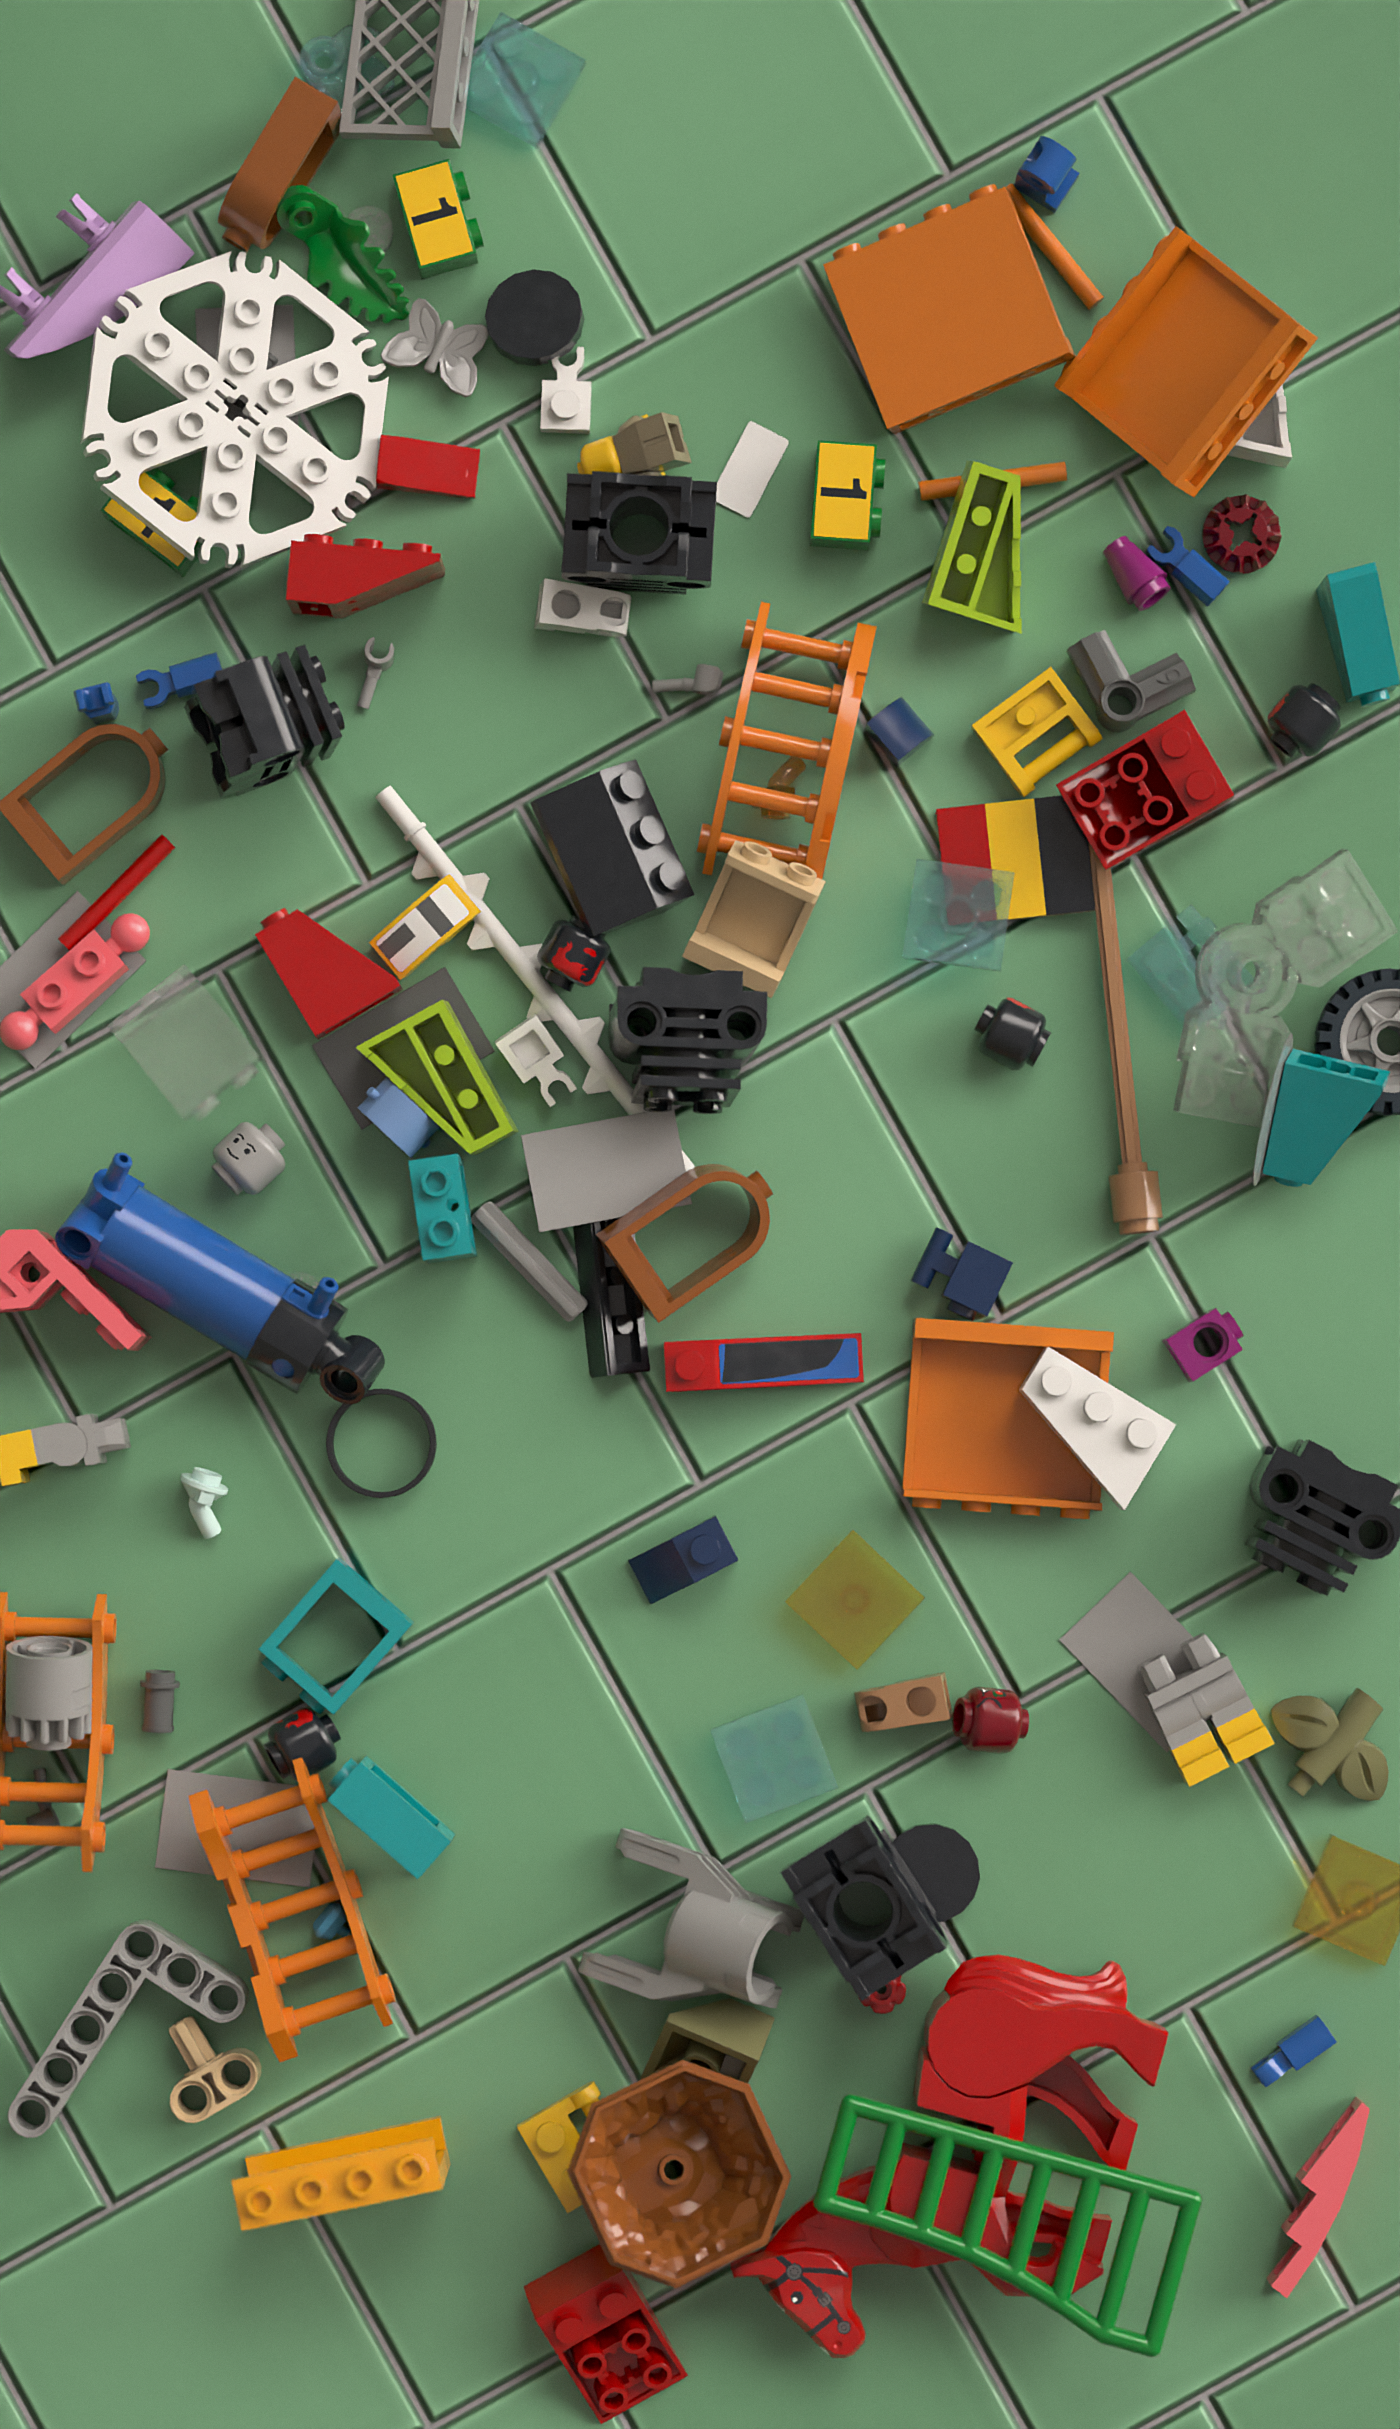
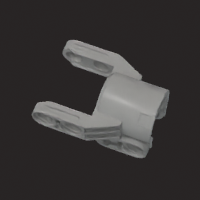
(708, 1936)

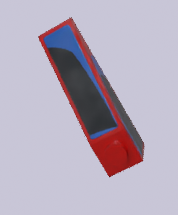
(763, 1362)

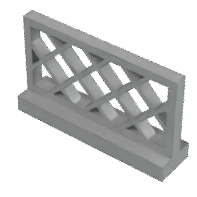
(447, 82)

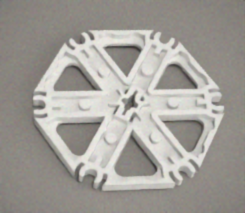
(201, 421)

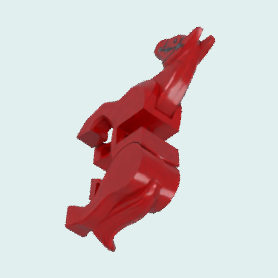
(988, 2044)

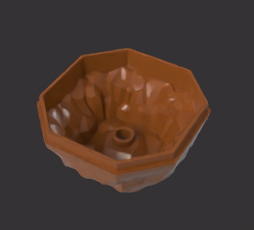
(717, 2204)

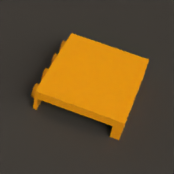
(342, 2173)

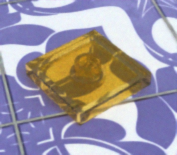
(854, 1599)
(1353, 1901)

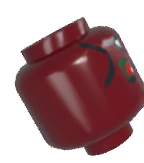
(990, 1720)

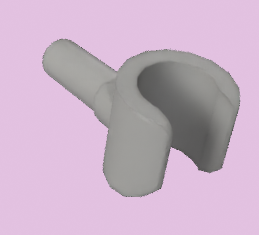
(373, 672)
(706, 682)

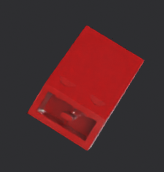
(347, 579)
(1145, 790)
(604, 2333)

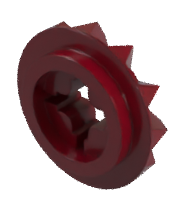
(1218, 536)

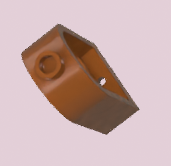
(282, 157)
(39, 834)
(638, 1271)

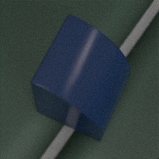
(898, 731)

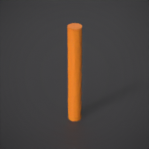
(1055, 251)
(1028, 475)

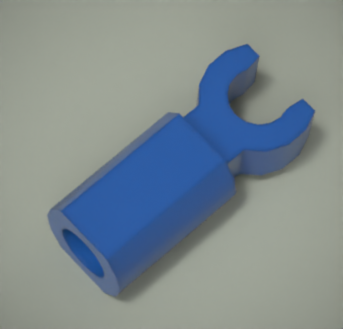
(1189, 568)
(179, 678)
(97, 703)
(1294, 2051)

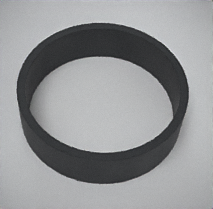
(336, 1468)

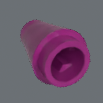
(1136, 574)

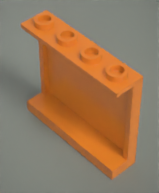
(947, 309)
(1185, 361)
(976, 1432)

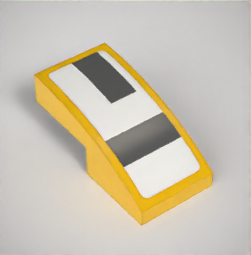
(425, 926)

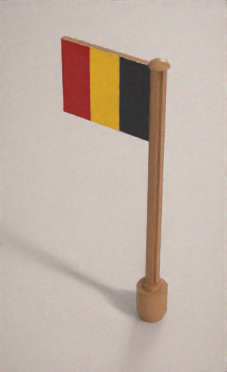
(1060, 877)

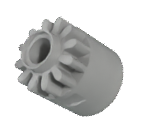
(49, 1691)

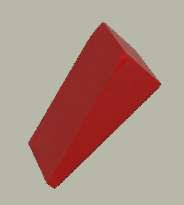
(427, 467)

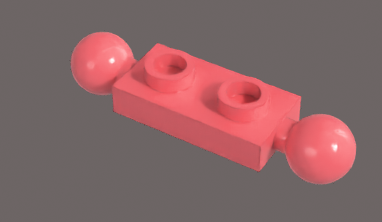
(74, 981)

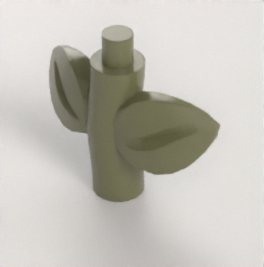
(1334, 1744)

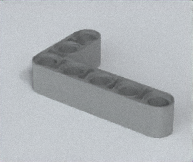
(109, 2011)

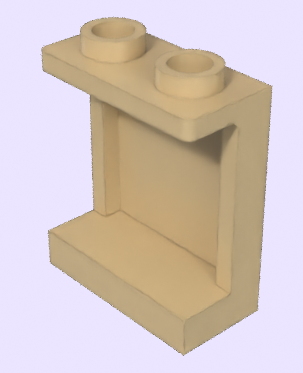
(755, 916)

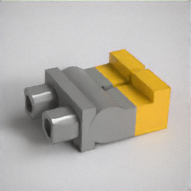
(60, 1444)
(1201, 1694)

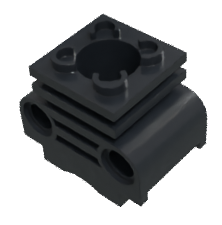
(606, 498)
(264, 719)
(687, 1044)
(1320, 1515)
(865, 1954)

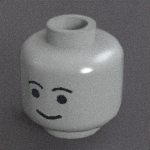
(249, 1158)

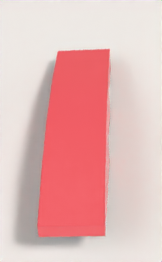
(1328, 2178)

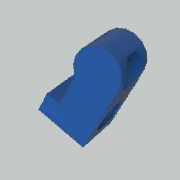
(1047, 173)

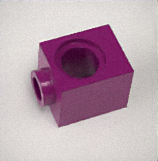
(1182, 1348)

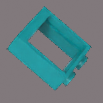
(436, 1188)
(370, 1600)
(389, 1815)

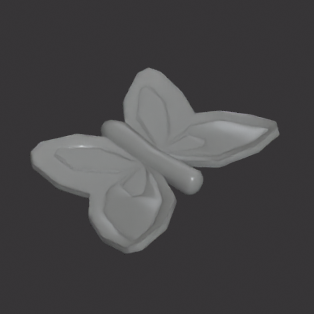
(440, 345)

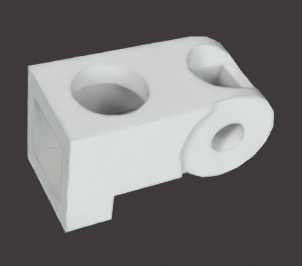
(582, 609)

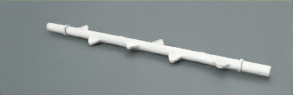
(523, 960)

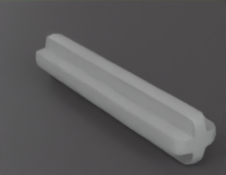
(529, 1261)

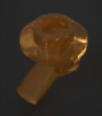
(780, 781)

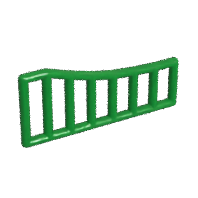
(1014, 2268)

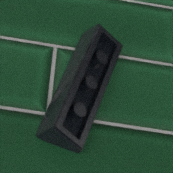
(613, 1314)

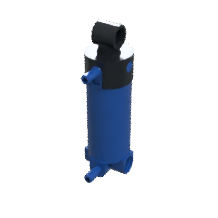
(217, 1286)

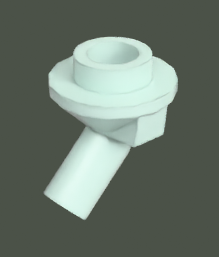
(203, 1488)

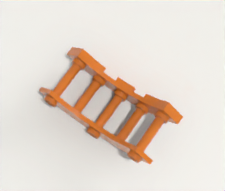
(829, 753)
(101, 1741)
(251, 1918)

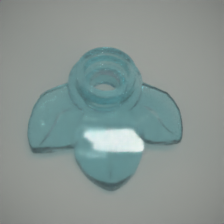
(333, 79)

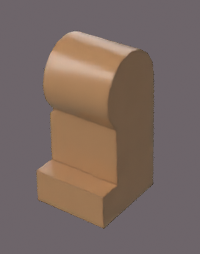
(904, 1703)

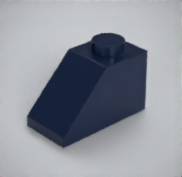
(683, 1560)

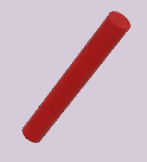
(117, 892)

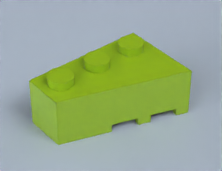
(980, 550)
(443, 1075)

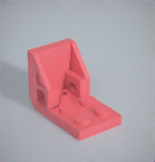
(31, 1247)

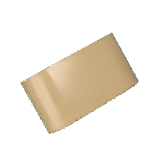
(208, 2072)

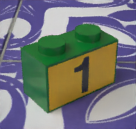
(436, 218)
(158, 488)
(844, 495)

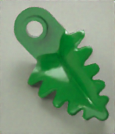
(340, 256)

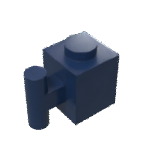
(972, 1279)

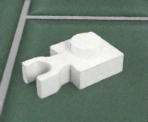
(566, 400)
(532, 1053)

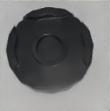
(534, 317)
(942, 1866)

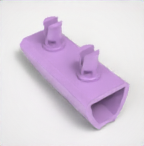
(118, 258)

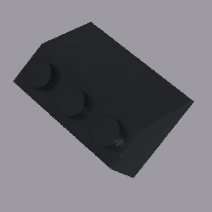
(612, 849)

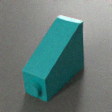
(1359, 633)
(1316, 1113)

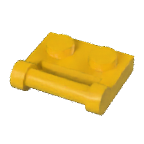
(1025, 719)
(554, 2138)

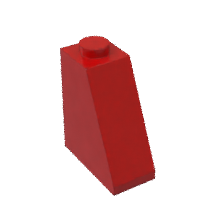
(322, 971)

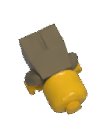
(639, 448)

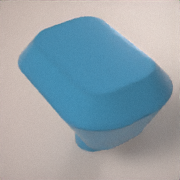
(331, 1922)

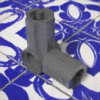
(1146, 689)

